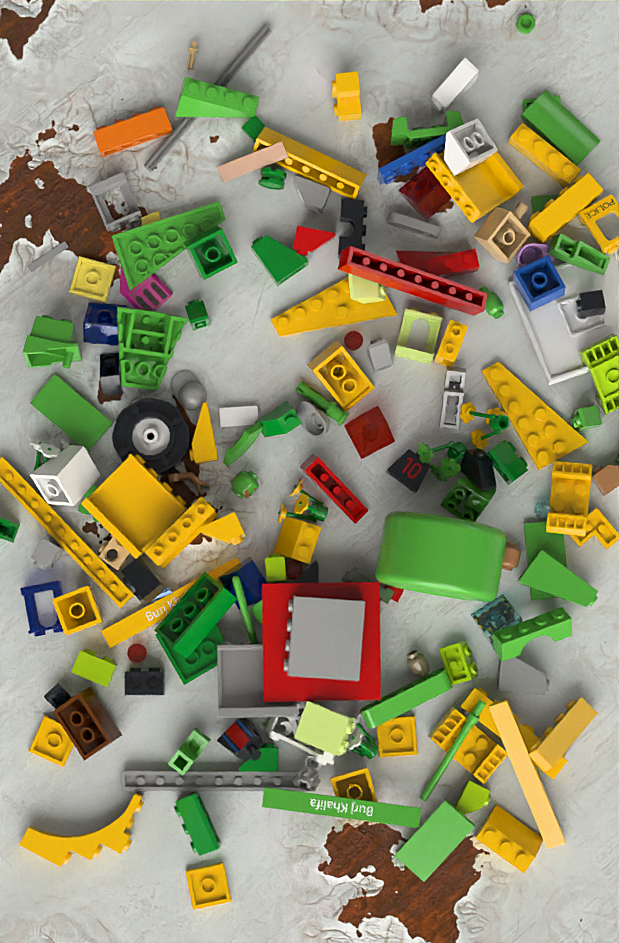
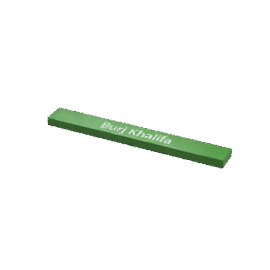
(341, 807)

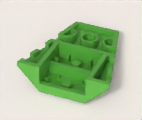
(146, 345)

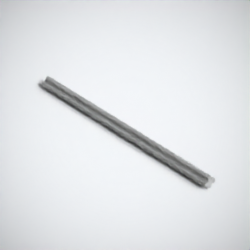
(220, 82)

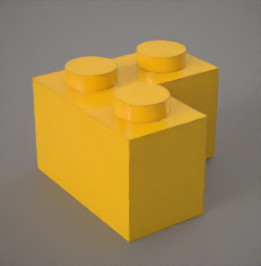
(347, 93)

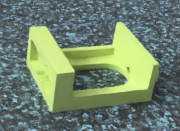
(409, 317)

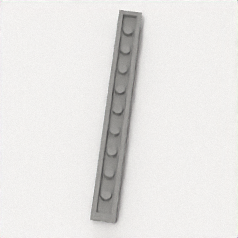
(207, 781)

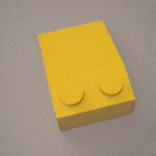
(341, 376)

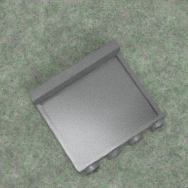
(324, 638)
(242, 684)

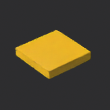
(397, 737)
(52, 742)
(208, 885)

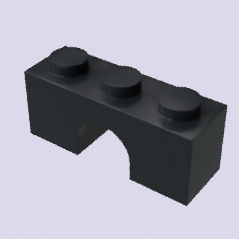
(353, 212)

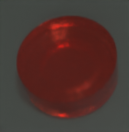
(353, 340)
(137, 653)

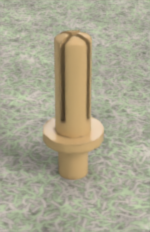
(192, 52)

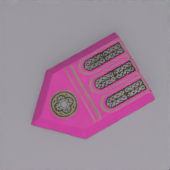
(147, 295)

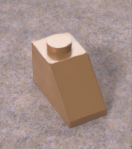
(606, 478)

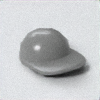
(188, 390)
(312, 419)

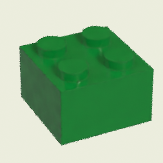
(210, 252)

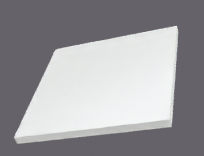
(558, 328)

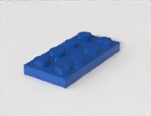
(409, 161)

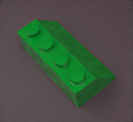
(195, 615)

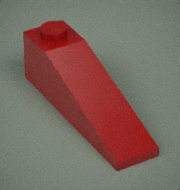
(333, 488)

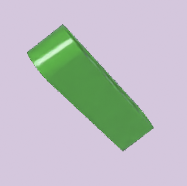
(406, 698)

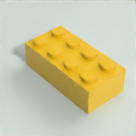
(564, 209)

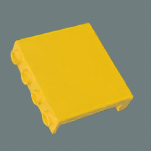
(479, 187)
(135, 505)
(181, 533)

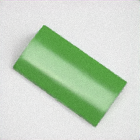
(560, 128)

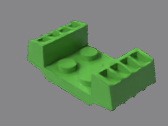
(418, 136)

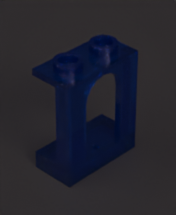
(31, 609)

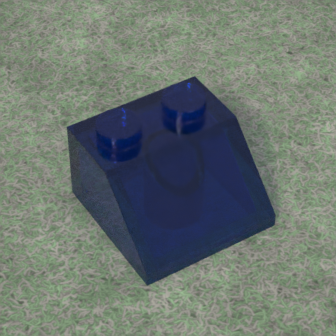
(101, 324)
(250, 579)

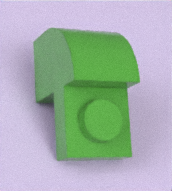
(189, 751)

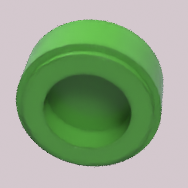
(525, 24)

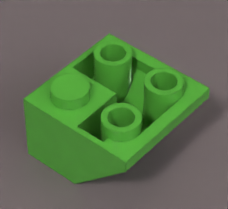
(467, 500)

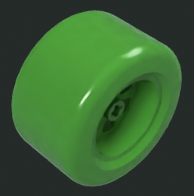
(441, 556)

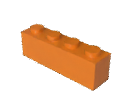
(133, 131)

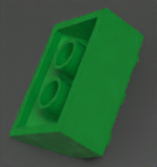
(197, 823)

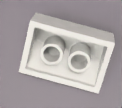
(467, 146)

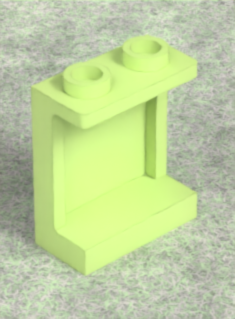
(324, 728)

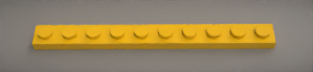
(64, 534)

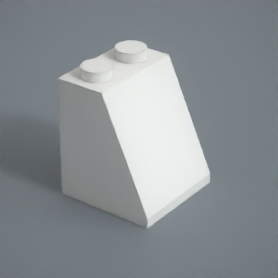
(66, 477)

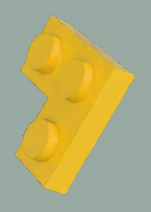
(600, 528)

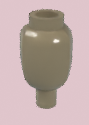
(417, 664)

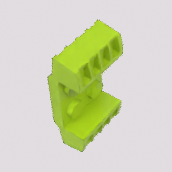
(603, 365)

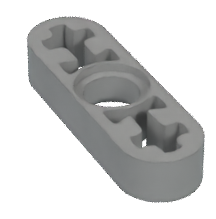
(413, 225)

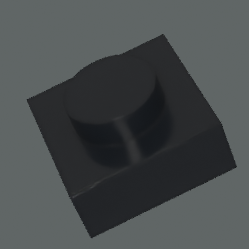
(57, 696)

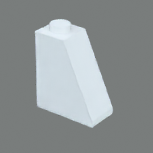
(455, 86)

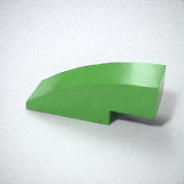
(578, 254)

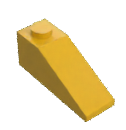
(203, 442)

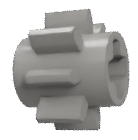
(307, 779)

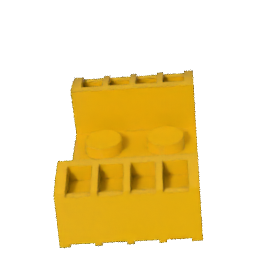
(569, 498)
(477, 752)

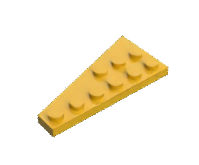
(536, 424)

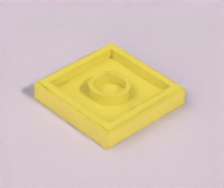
(92, 279)

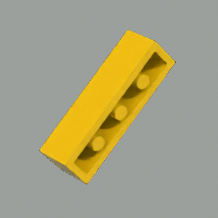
(544, 156)
(562, 734)

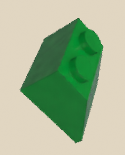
(507, 462)

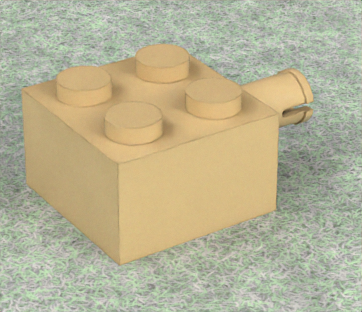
(503, 233)

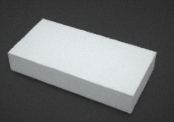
(238, 416)

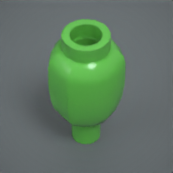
(494, 305)

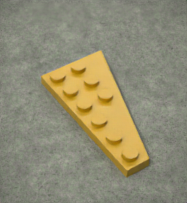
(330, 309)

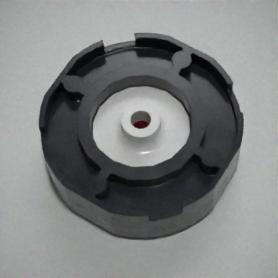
(154, 418)

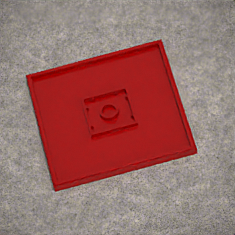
(275, 613)

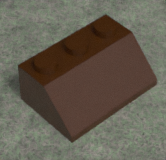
(87, 723)

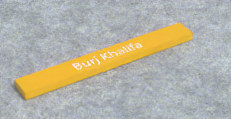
(156, 611)

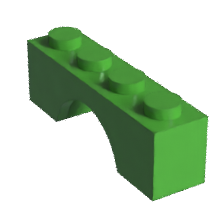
(511, 640)

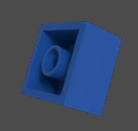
(539, 283)

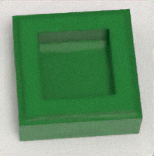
(253, 128)

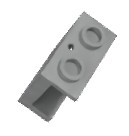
(110, 184)

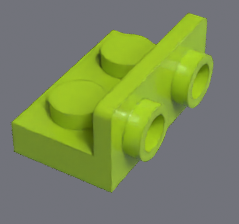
(459, 662)

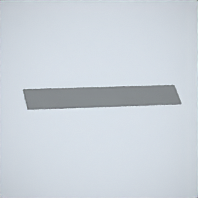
(46, 257)

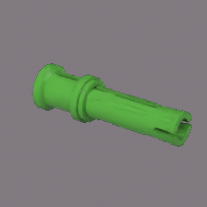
(328, 407)

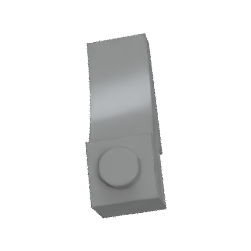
(452, 397)

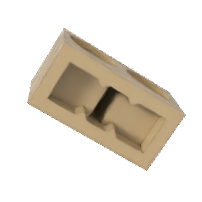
(122, 557)

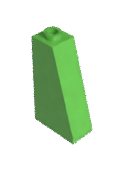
(556, 580)

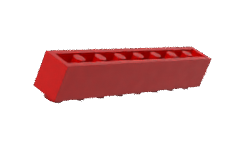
(412, 281)

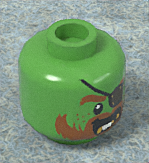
(245, 484)

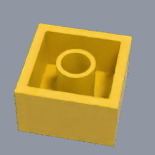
(354, 784)

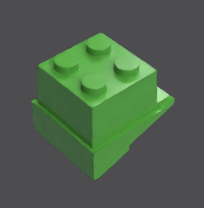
(51, 343)

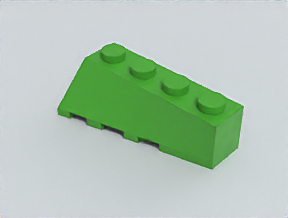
(213, 101)

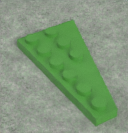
(155, 244)

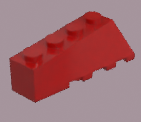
(441, 263)

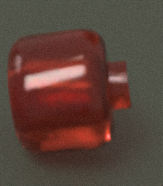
(293, 569)

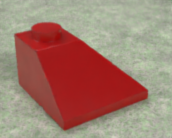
(310, 239)

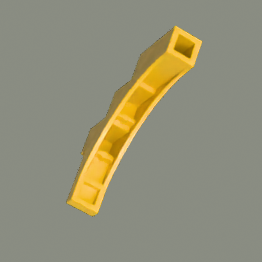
(58, 847)

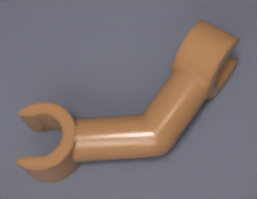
(188, 476)

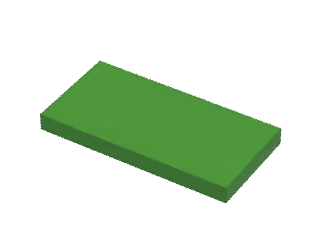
(71, 413)
(551, 543)
(435, 840)

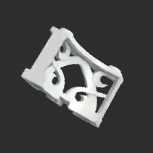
(291, 728)

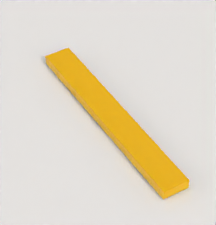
(527, 774)

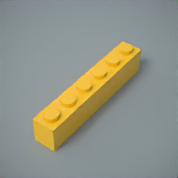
(314, 164)
(486, 719)

